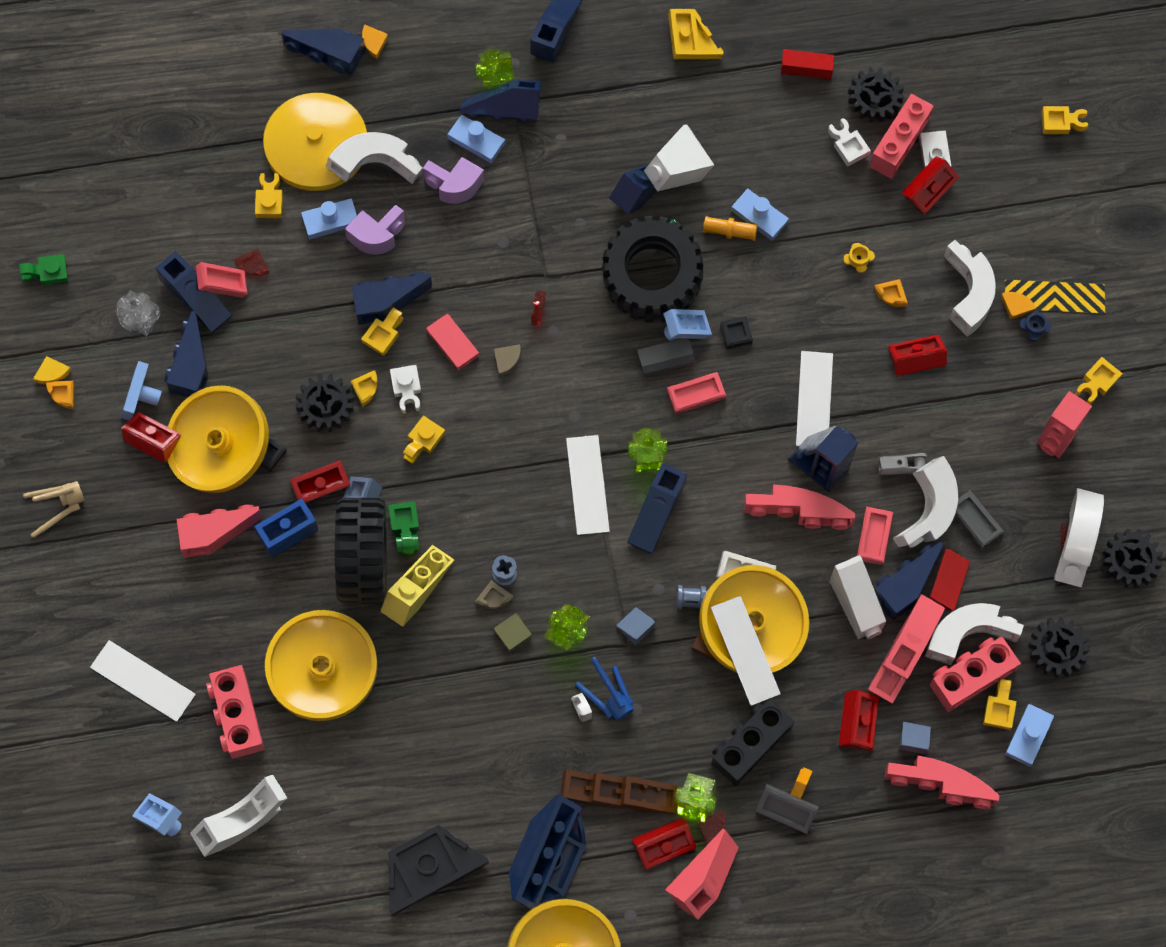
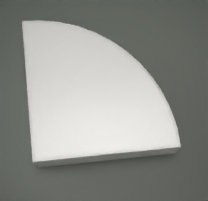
(582, 707)

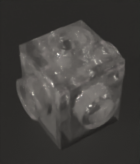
(137, 312)

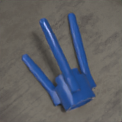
(618, 704)

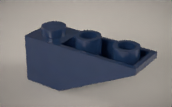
(553, 28)
(330, 46)
(512, 99)
(183, 283)
(378, 298)
(189, 367)
(657, 508)
(902, 590)

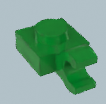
(49, 271)

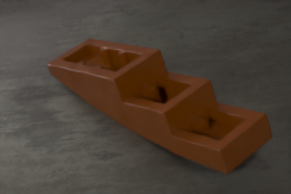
(619, 792)

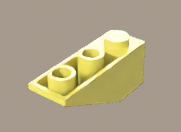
(416, 585)

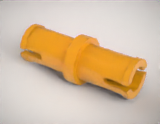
(730, 228)

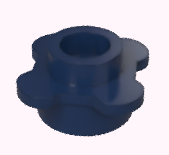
(1035, 318)

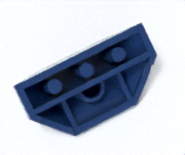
(548, 854)

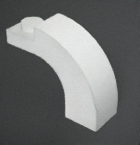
(373, 148)
(981, 283)
(940, 503)
(1081, 537)
(966, 621)
(241, 819)

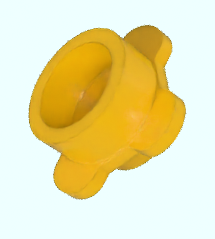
(862, 251)

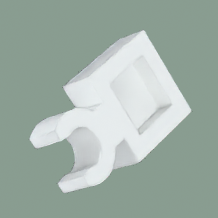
(849, 146)
(406, 384)

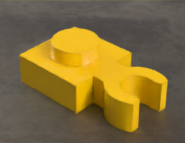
(1059, 120)
(269, 200)
(1099, 378)

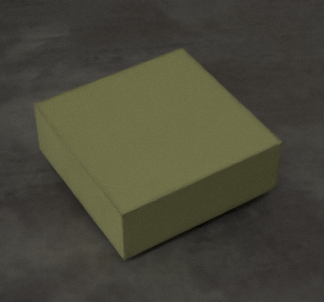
(512, 632)

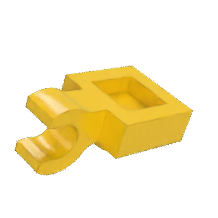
(382, 334)
(423, 437)
(999, 709)

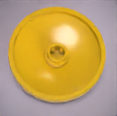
(305, 135)
(220, 439)
(774, 610)
(321, 665)
(564, 925)

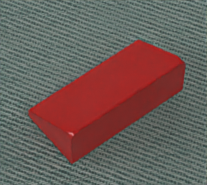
(807, 64)
(930, 184)
(918, 355)
(150, 436)
(320, 482)
(949, 580)
(859, 720)
(664, 843)

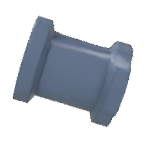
(509, 564)
(690, 597)

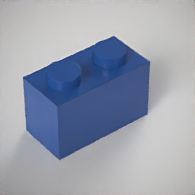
(286, 528)

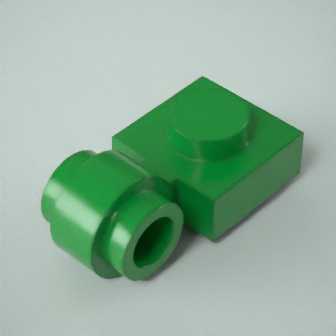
(404, 520)

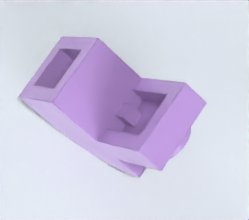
(454, 186)
(375, 236)

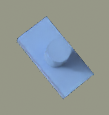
(476, 138)
(759, 211)
(328, 218)
(686, 324)
(139, 392)
(1029, 735)
(158, 815)

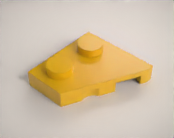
(690, 37)

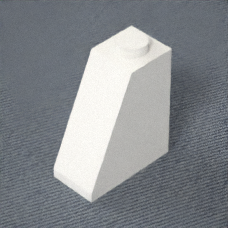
(679, 162)
(858, 598)

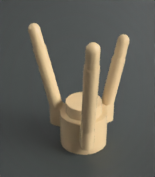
(69, 494)

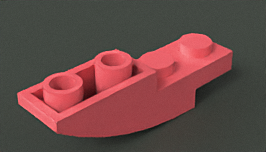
(811, 507)
(906, 648)
(954, 783)

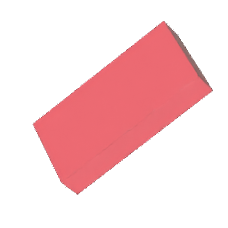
(221, 280)
(452, 342)
(696, 393)
(874, 535)

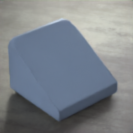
(363, 488)
(636, 625)
(915, 738)

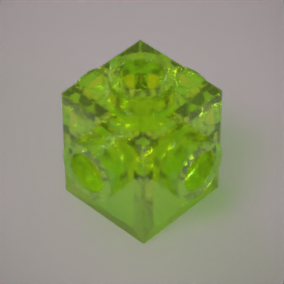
(494, 68)
(647, 449)
(567, 626)
(696, 798)

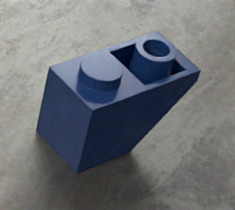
(633, 190)

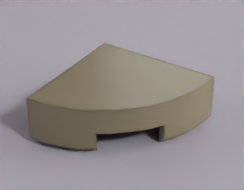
(507, 358)
(494, 597)

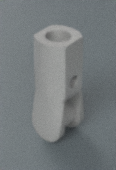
(899, 464)

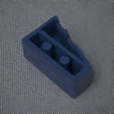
(826, 456)

